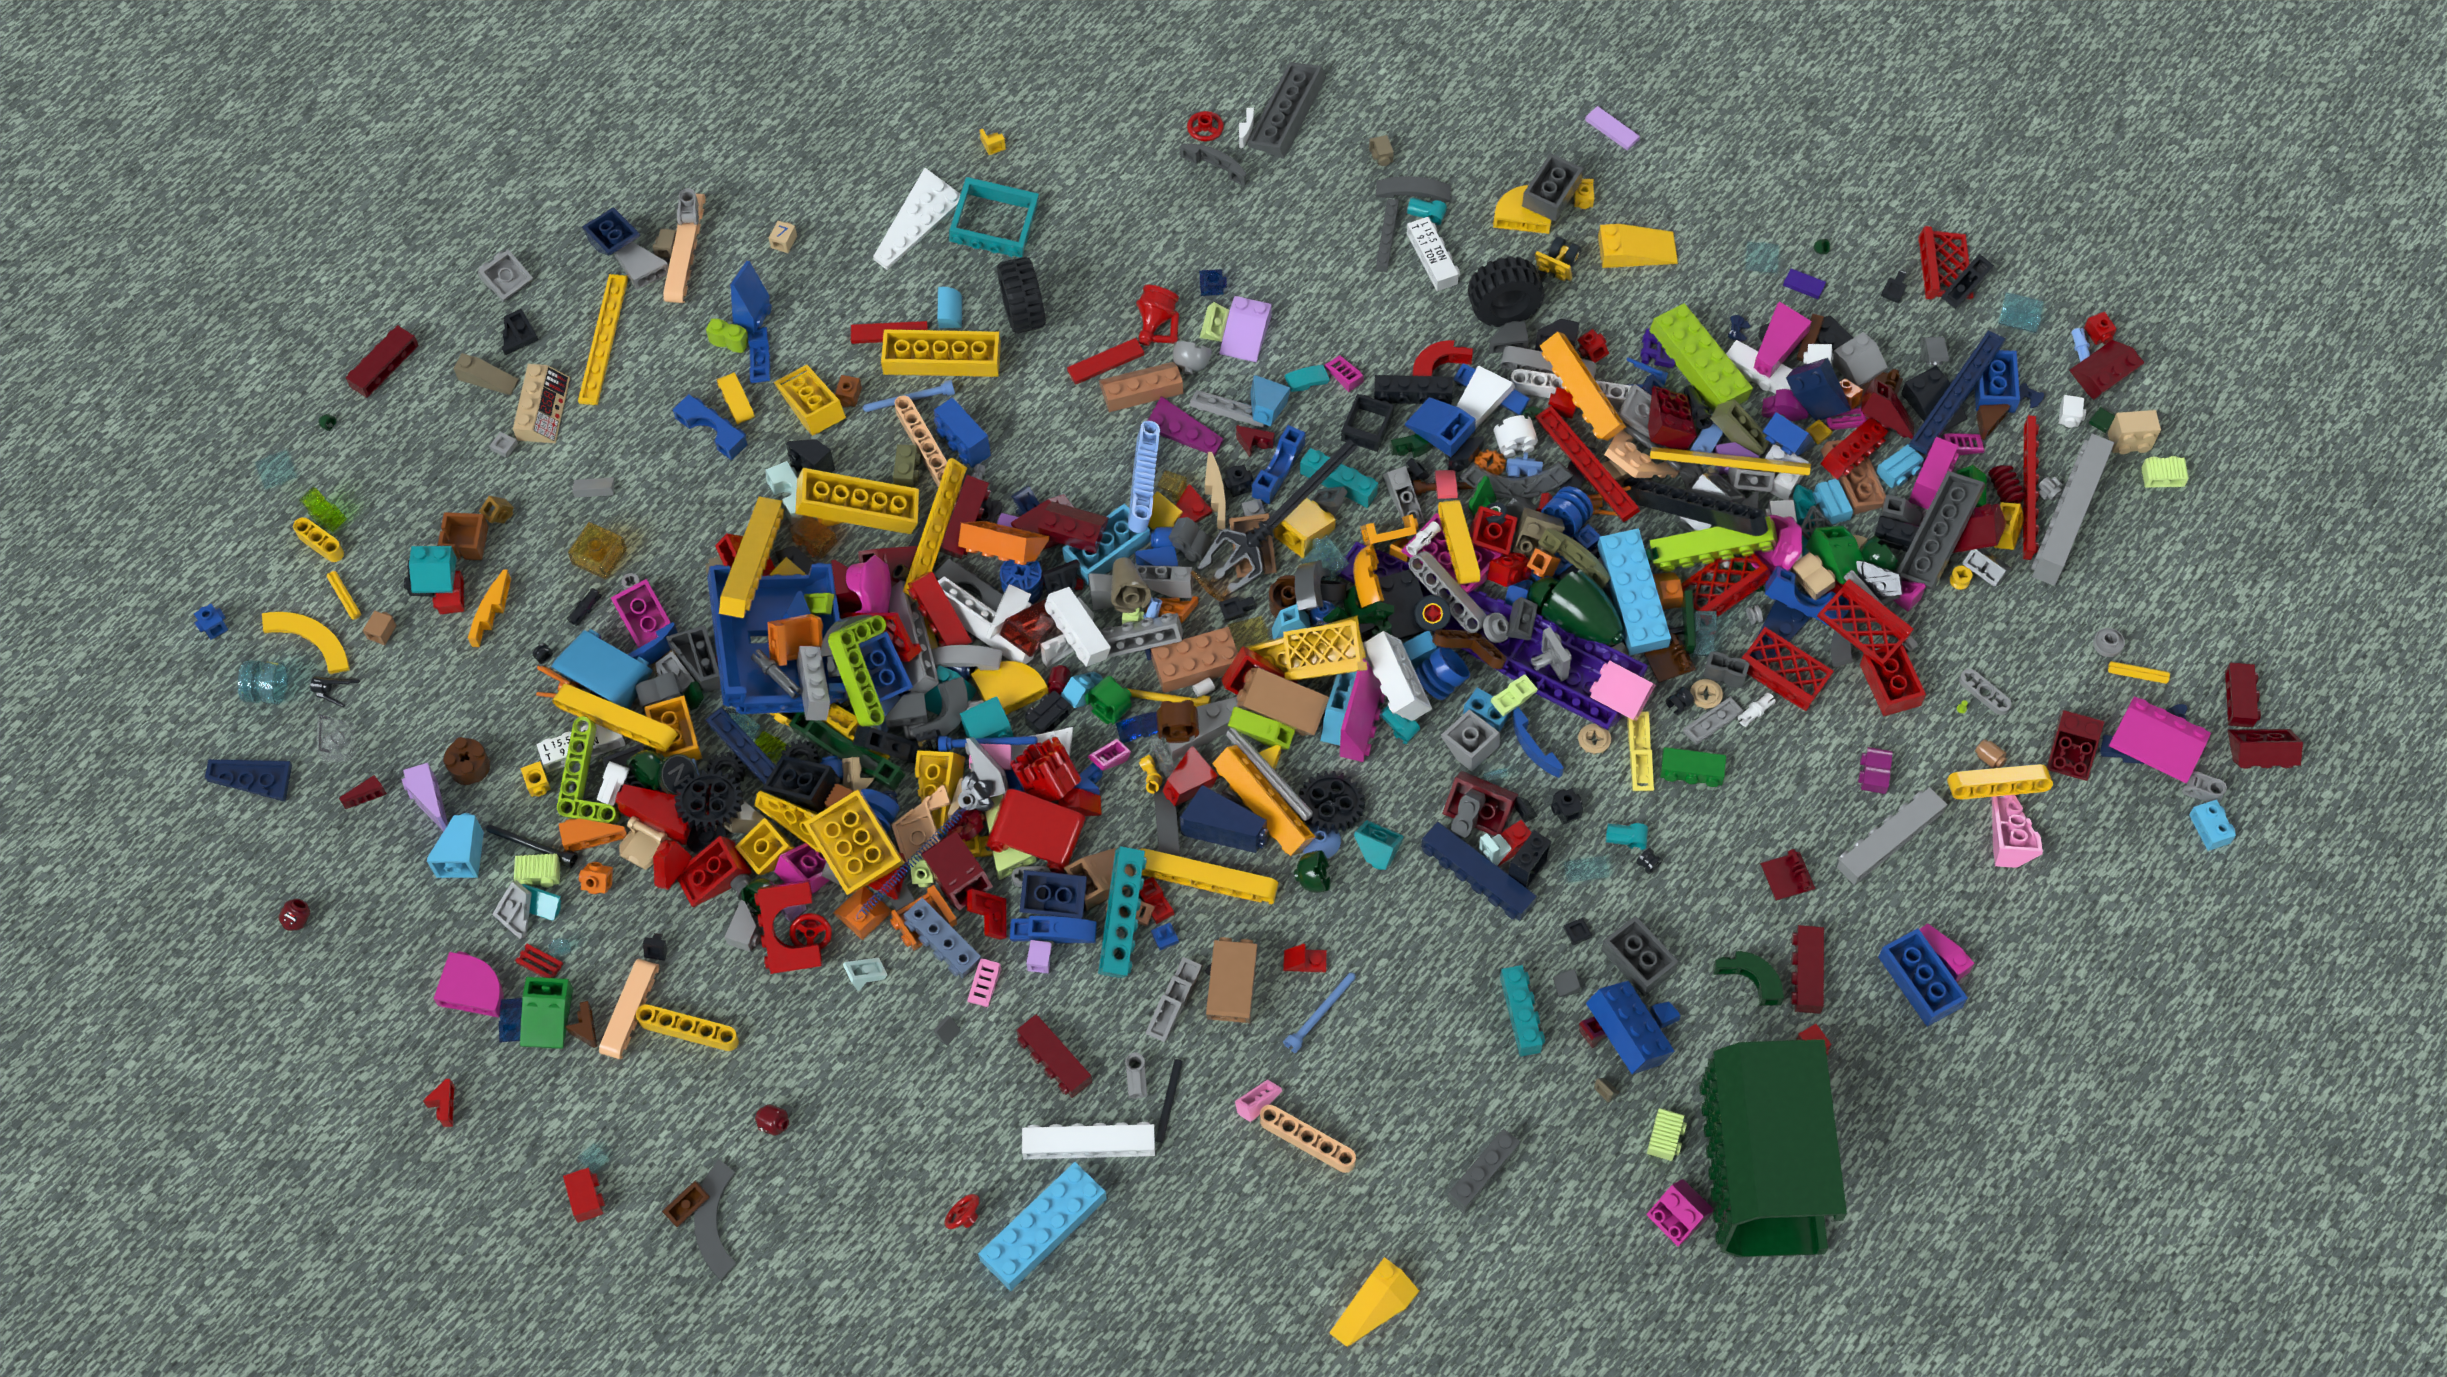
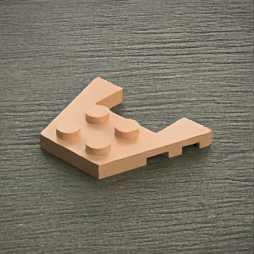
(1633, 461)
(918, 824)

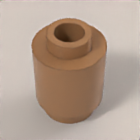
(1991, 754)

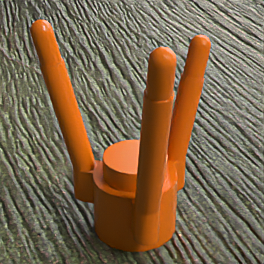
(1596, 501)
(563, 680)

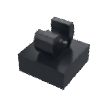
(1417, 470)
(655, 947)

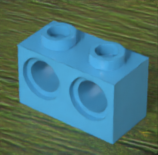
(1483, 699)

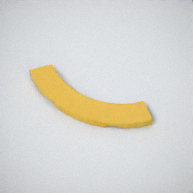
(313, 632)

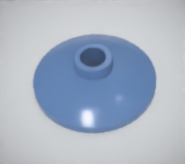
(1328, 845)

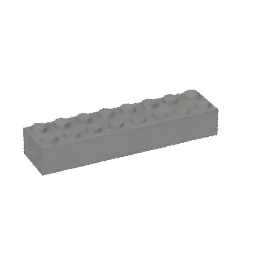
(2071, 509)

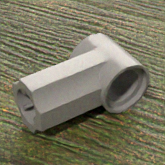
(1136, 1077)

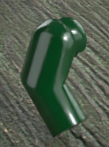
(1532, 412)

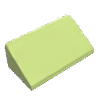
(1214, 322)

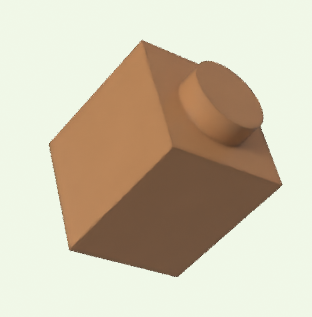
(379, 627)

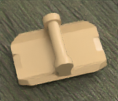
(641, 843)

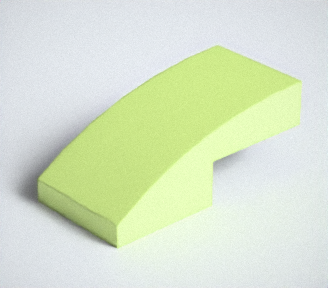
(1514, 695)

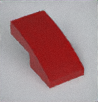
(1153, 895)

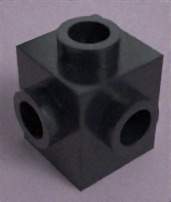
(1238, 480)
(1567, 805)

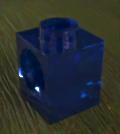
(1212, 282)

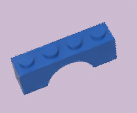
(693, 413)
(1287, 451)
(1782, 587)

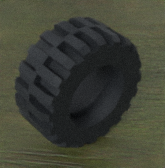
(1505, 291)
(1021, 295)

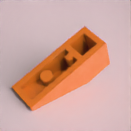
(583, 833)

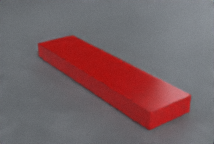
(874, 332)
(1105, 361)

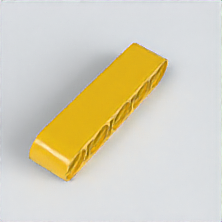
(1458, 542)
(1999, 781)
(680, 1020)

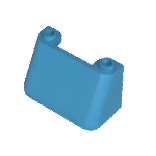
(603, 668)

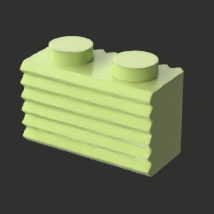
(2165, 472)
(537, 870)
(1665, 1134)

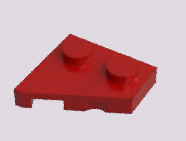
(1193, 505)

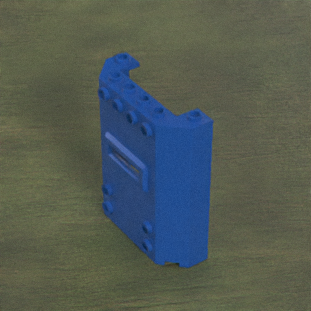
(741, 677)

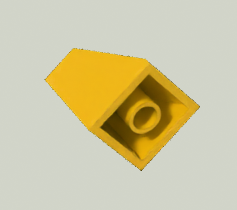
(1303, 526)

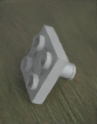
(1553, 654)

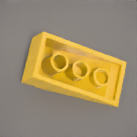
(1635, 246)
(811, 400)

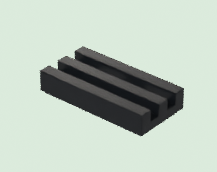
(927, 738)

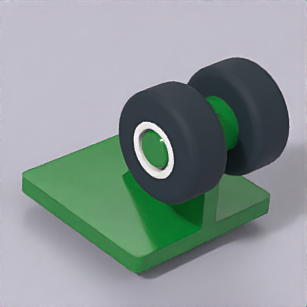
(1486, 497)

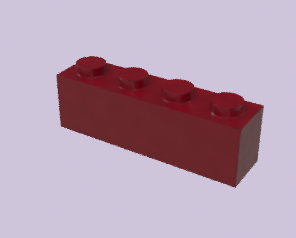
(381, 361)
(966, 510)
(1808, 969)
(1054, 1056)

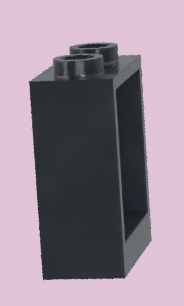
(1363, 438)
(1531, 856)

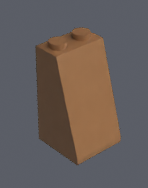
(1282, 701)
(1232, 980)

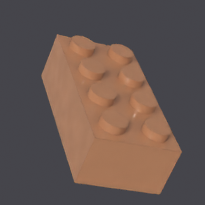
(1194, 659)

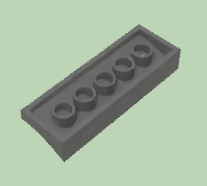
(1287, 109)
(1941, 529)

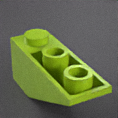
(1261, 728)

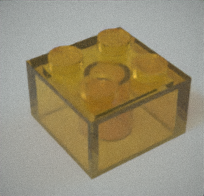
(597, 550)

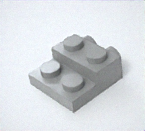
(504, 275)

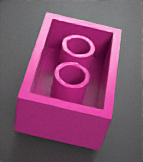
(1940, 459)

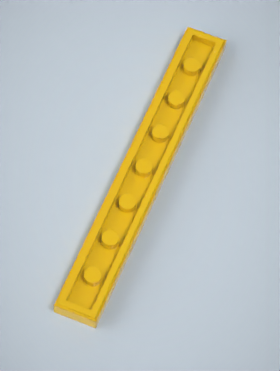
(603, 339)
(1730, 461)
(937, 521)

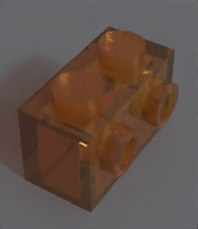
(813, 536)

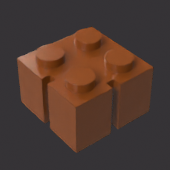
(465, 534)

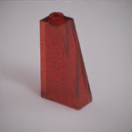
(1028, 628)

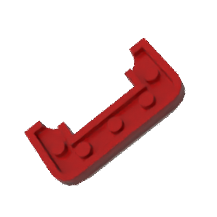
(1036, 829)

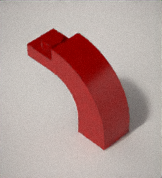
(1439, 354)

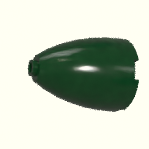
(1584, 610)

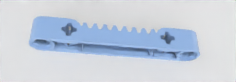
(1143, 477)

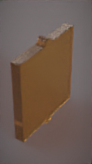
(1210, 589)

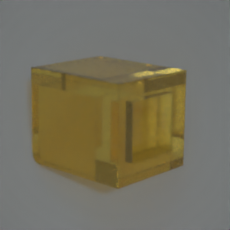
(1173, 483)

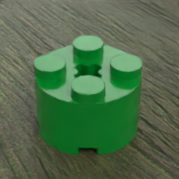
(1109, 700)

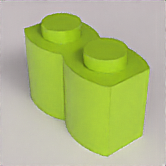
(727, 335)

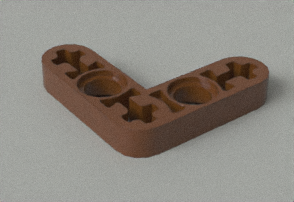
(1474, 641)

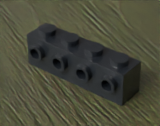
(1412, 389)

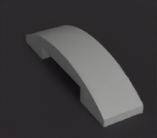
(967, 656)

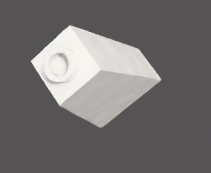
(1484, 394)

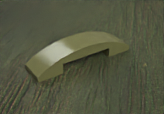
(1576, 554)

